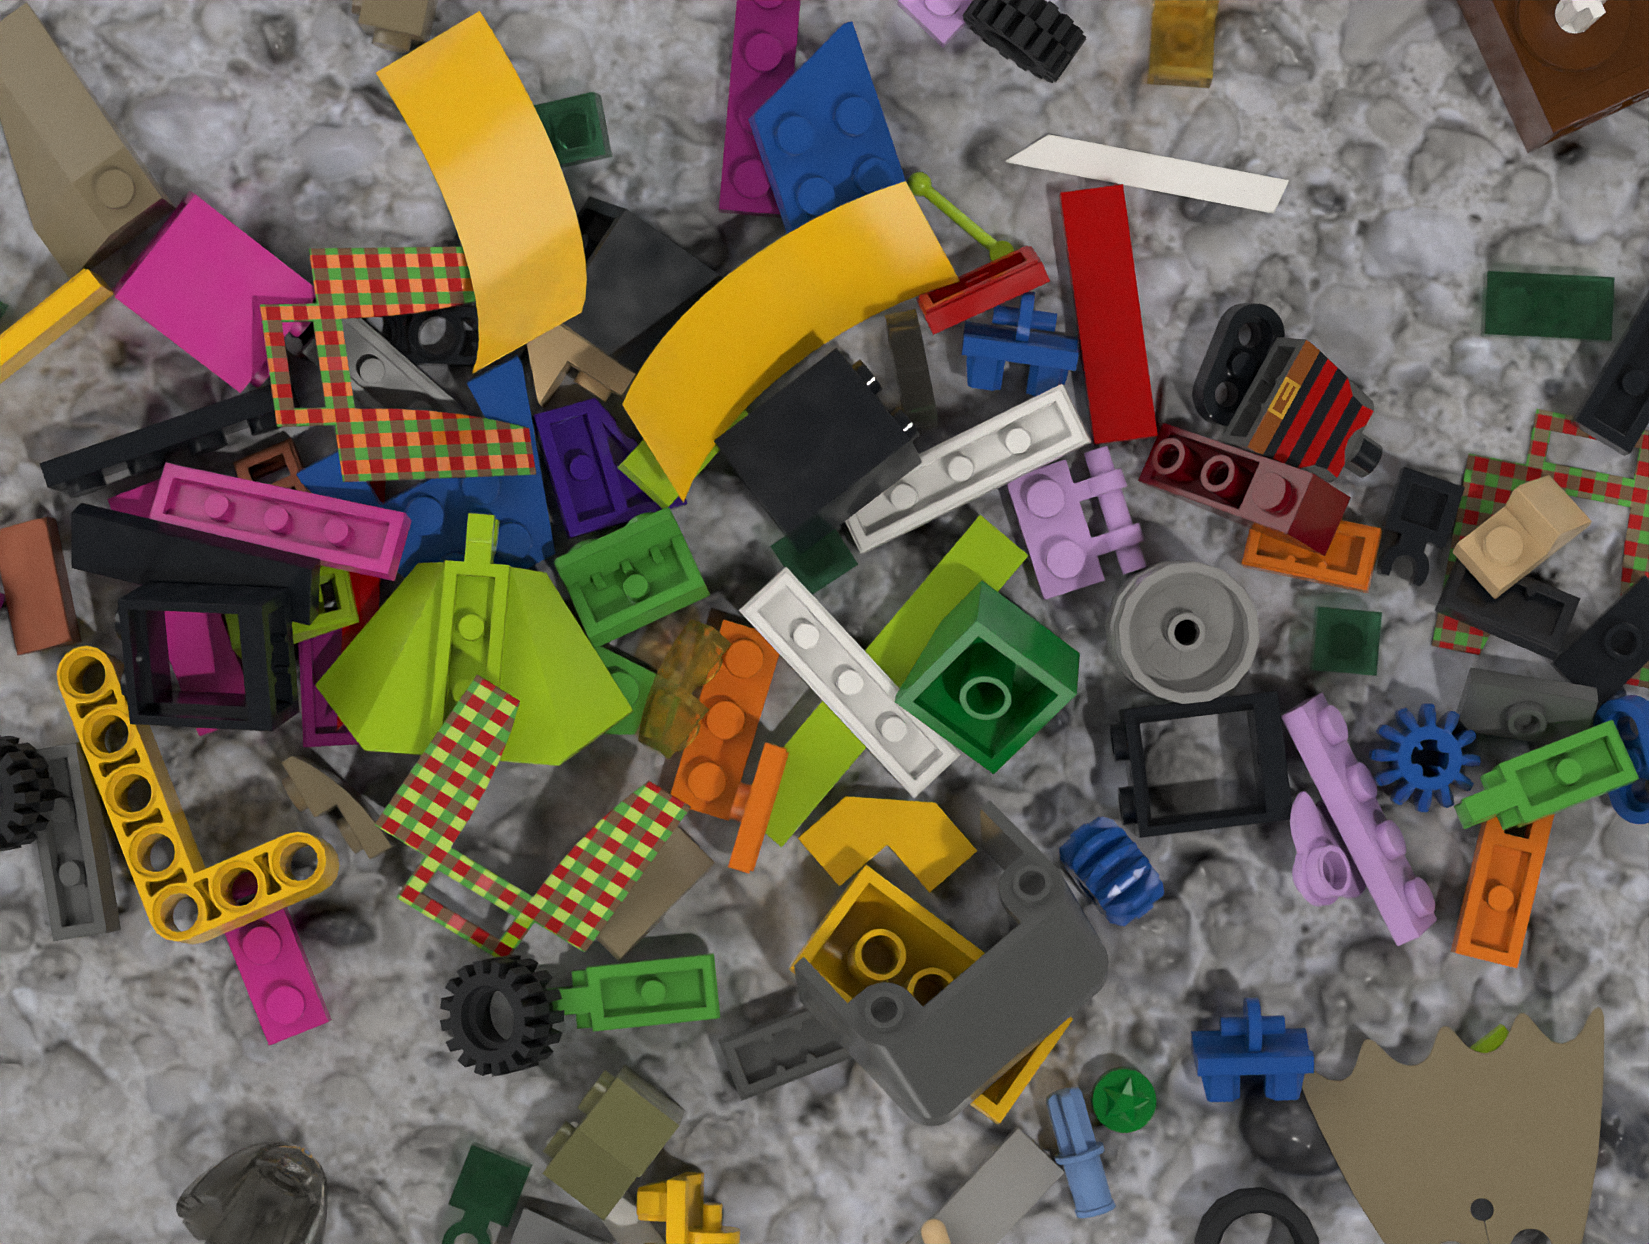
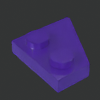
(582, 460)

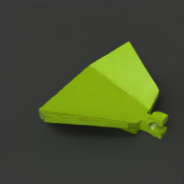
(469, 621)

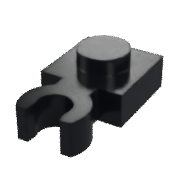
(1420, 514)

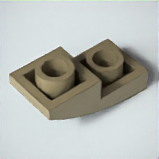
(322, 791)
(658, 889)

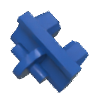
(992, 345)
(1252, 1047)

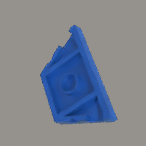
(825, 133)

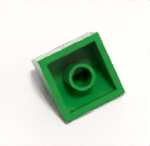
(990, 678)

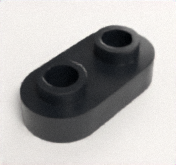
(1232, 362)

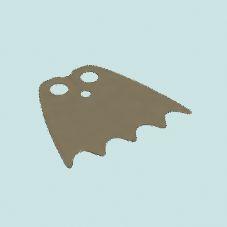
(1470, 1128)

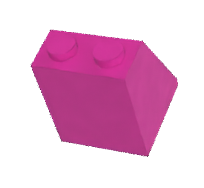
(205, 289)

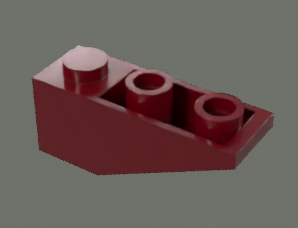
(1246, 488)

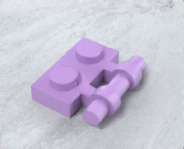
(1056, 529)

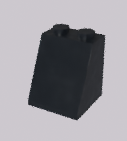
(634, 284)

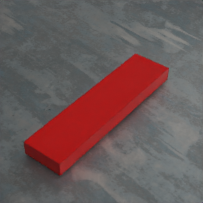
(1108, 314)

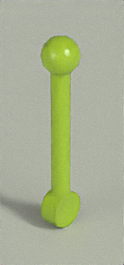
(921, 185)

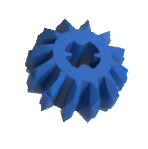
(1439, 740)
(1111, 871)

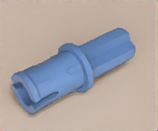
(1079, 1152)

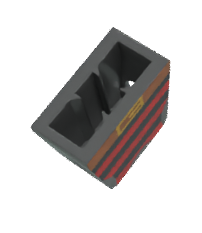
(1305, 414)

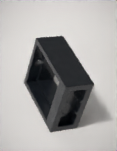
(265, 649)
(1267, 756)

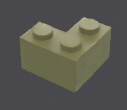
(614, 1141)

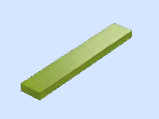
(824, 744)

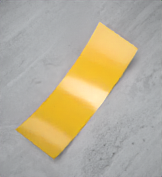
(496, 182)
(775, 316)

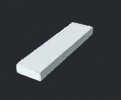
(972, 466)
(847, 681)

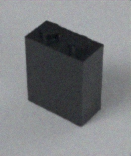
(821, 449)

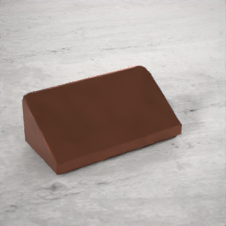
(37, 586)

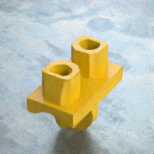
(682, 1207)

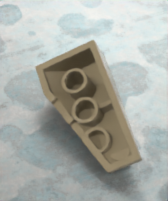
(71, 159)

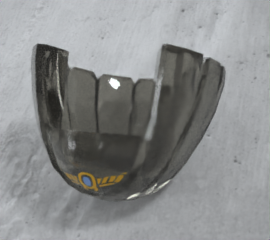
(258, 1197)

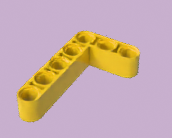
(165, 818)

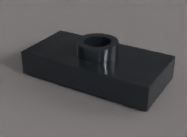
(1525, 614)
(1611, 646)

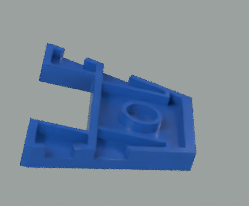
(442, 505)

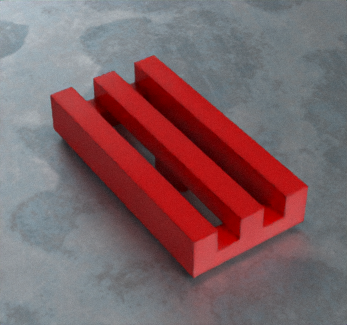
(983, 289)

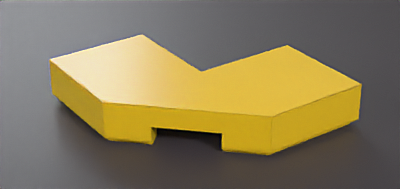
(864, 825)

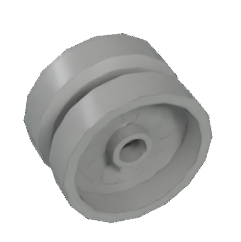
(1213, 609)

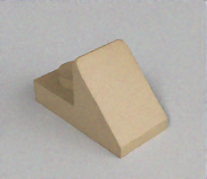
(559, 351)
(1521, 535)

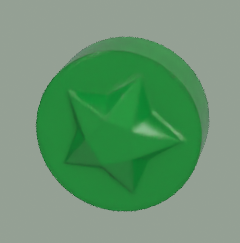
(1123, 1099)

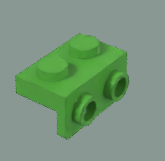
(631, 576)

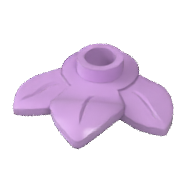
(1322, 860)

